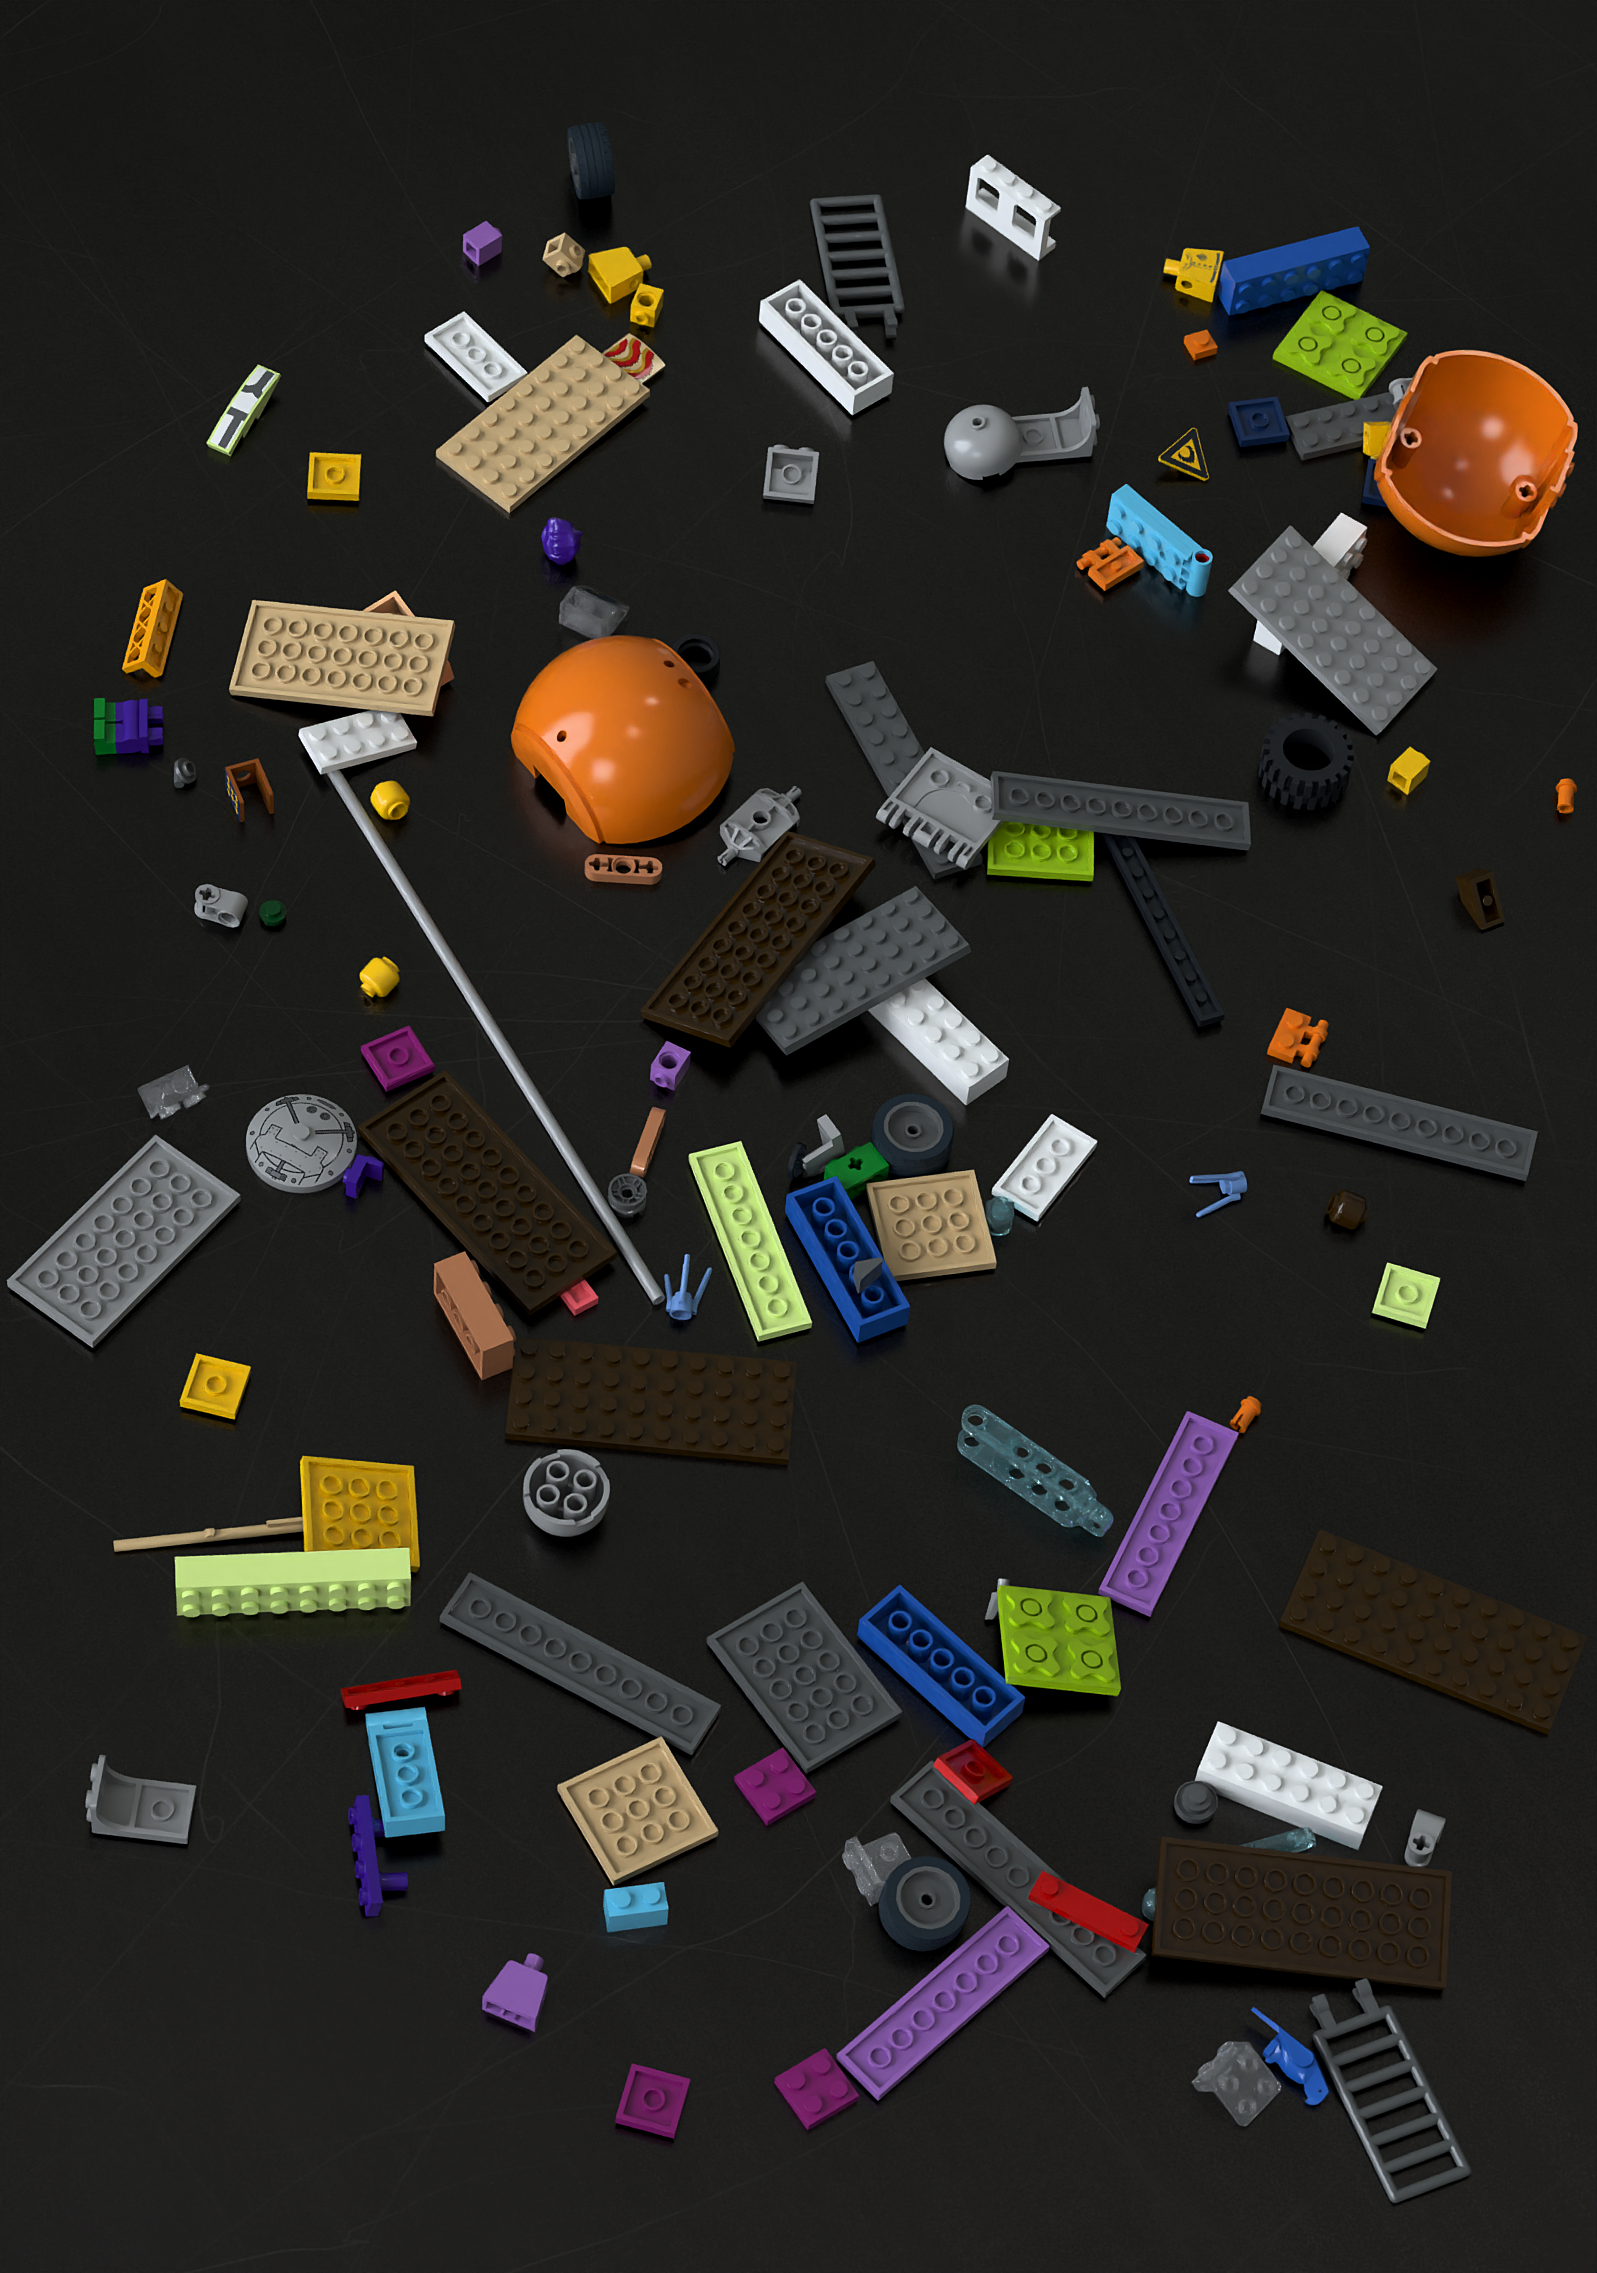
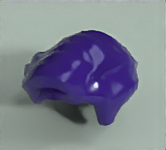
(561, 540)

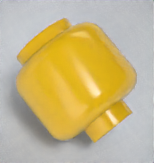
(390, 800)
(379, 977)

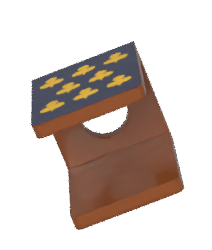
(255, 775)

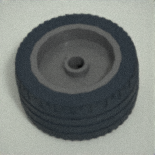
(591, 160)
(913, 1135)
(922, 1925)

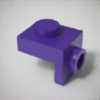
(362, 1168)

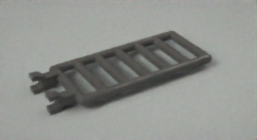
(886, 253)
(1372, 2014)

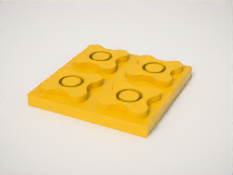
(358, 1506)

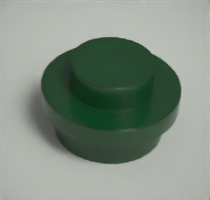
(272, 912)

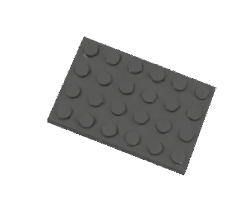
(804, 1677)

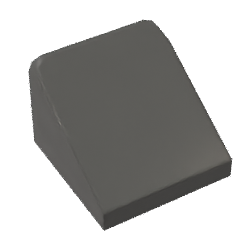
(866, 1272)

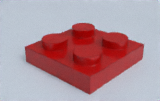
(973, 1771)

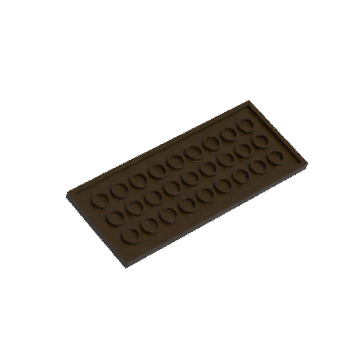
(758, 938)
(487, 1192)
(651, 1400)
(1433, 1631)
(1302, 1913)

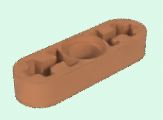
(632, 862)
(648, 1142)

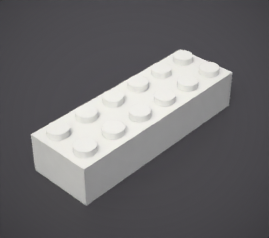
(826, 347)
(1342, 549)
(943, 1040)
(1288, 1785)

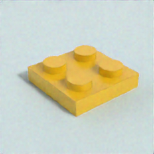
(334, 476)
(215, 1386)

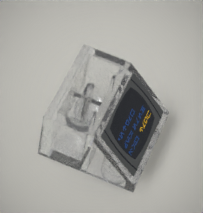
(591, 612)

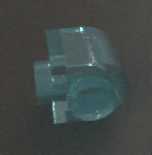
(999, 1215)

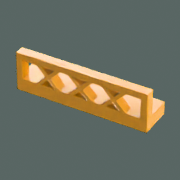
(157, 628)

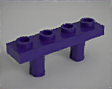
(367, 1867)

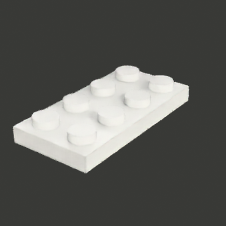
(475, 356)
(356, 739)
(1044, 1167)

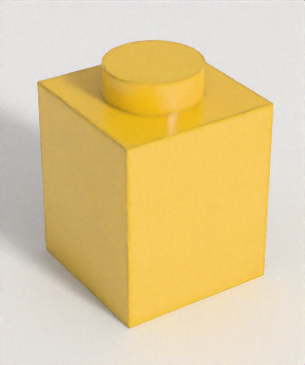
(1408, 770)

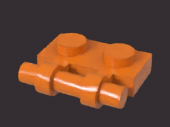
(1115, 567)
(1290, 1033)

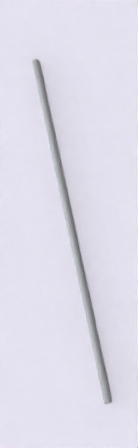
(498, 1039)

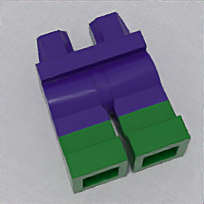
(125, 726)

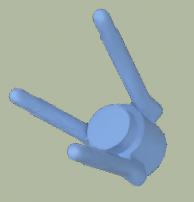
(1230, 1183)
(682, 1305)

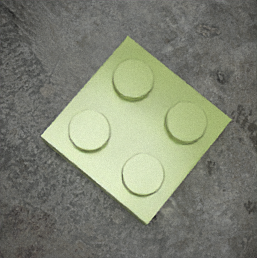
(1406, 1295)

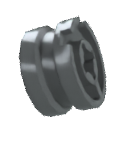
(623, 1186)

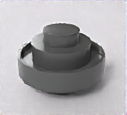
(1195, 1802)

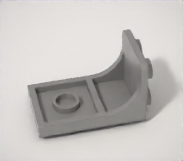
(1059, 434)
(138, 1806)

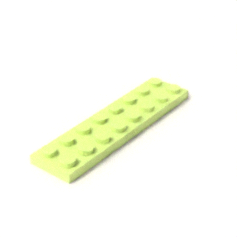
(750, 1241)

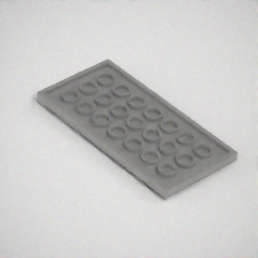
(1333, 630)
(123, 1241)

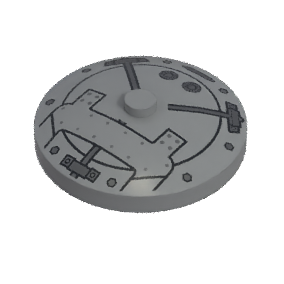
(301, 1143)

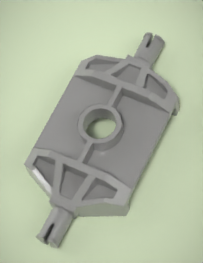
(752, 839)

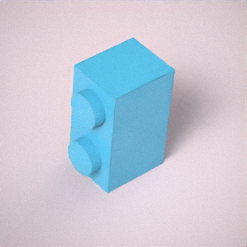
(635, 1907)

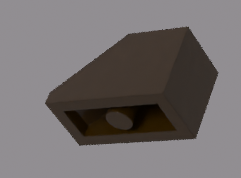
(1481, 897)

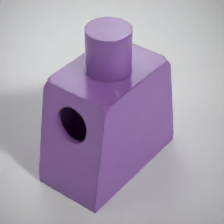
(518, 1992)

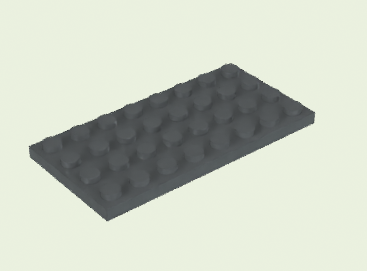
(860, 969)

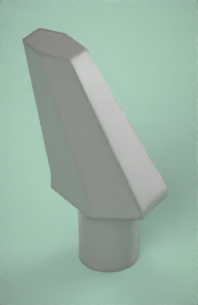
(992, 1611)

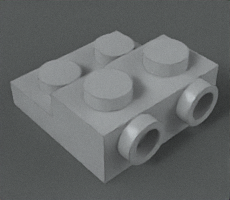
(791, 474)

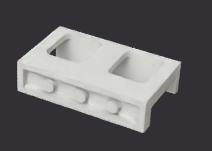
(1002, 212)

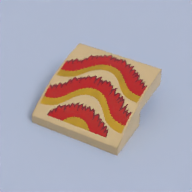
(635, 358)

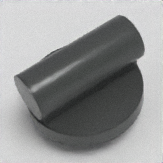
(184, 772)

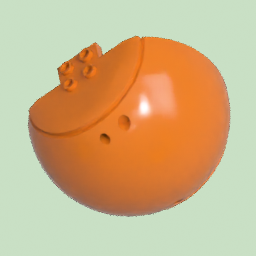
(1476, 454)
(624, 738)

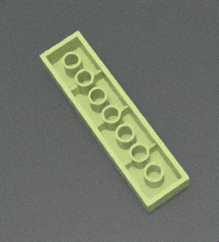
(293, 1581)

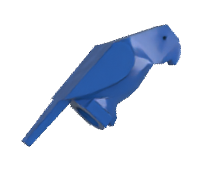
(1295, 2061)

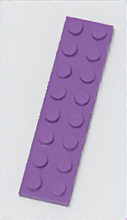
(1168, 1513)
(942, 2003)

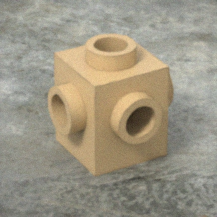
(564, 255)

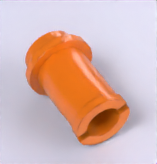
(1566, 790)
(1249, 1409)

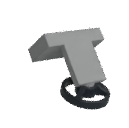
(831, 1149)

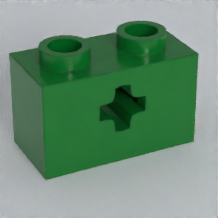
(857, 1169)

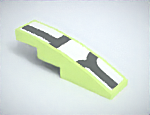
(243, 409)

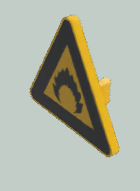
(1186, 456)

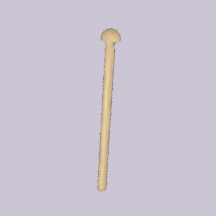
(272, 1527)

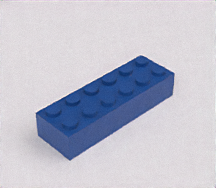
(1293, 271)
(834, 1242)
(940, 1666)

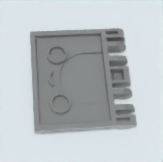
(946, 803)

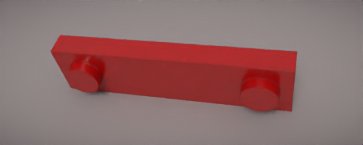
(361, 1696)
(1088, 1911)

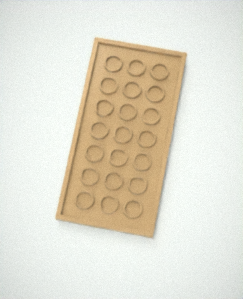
(542, 423)
(342, 657)

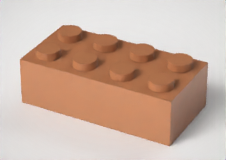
(474, 1315)

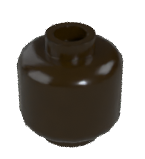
(1347, 1209)

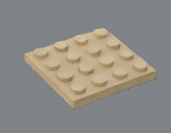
(931, 1225)
(637, 1810)

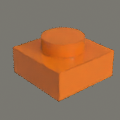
(1200, 344)

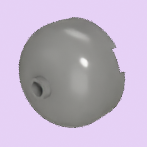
(982, 442)
(566, 1493)

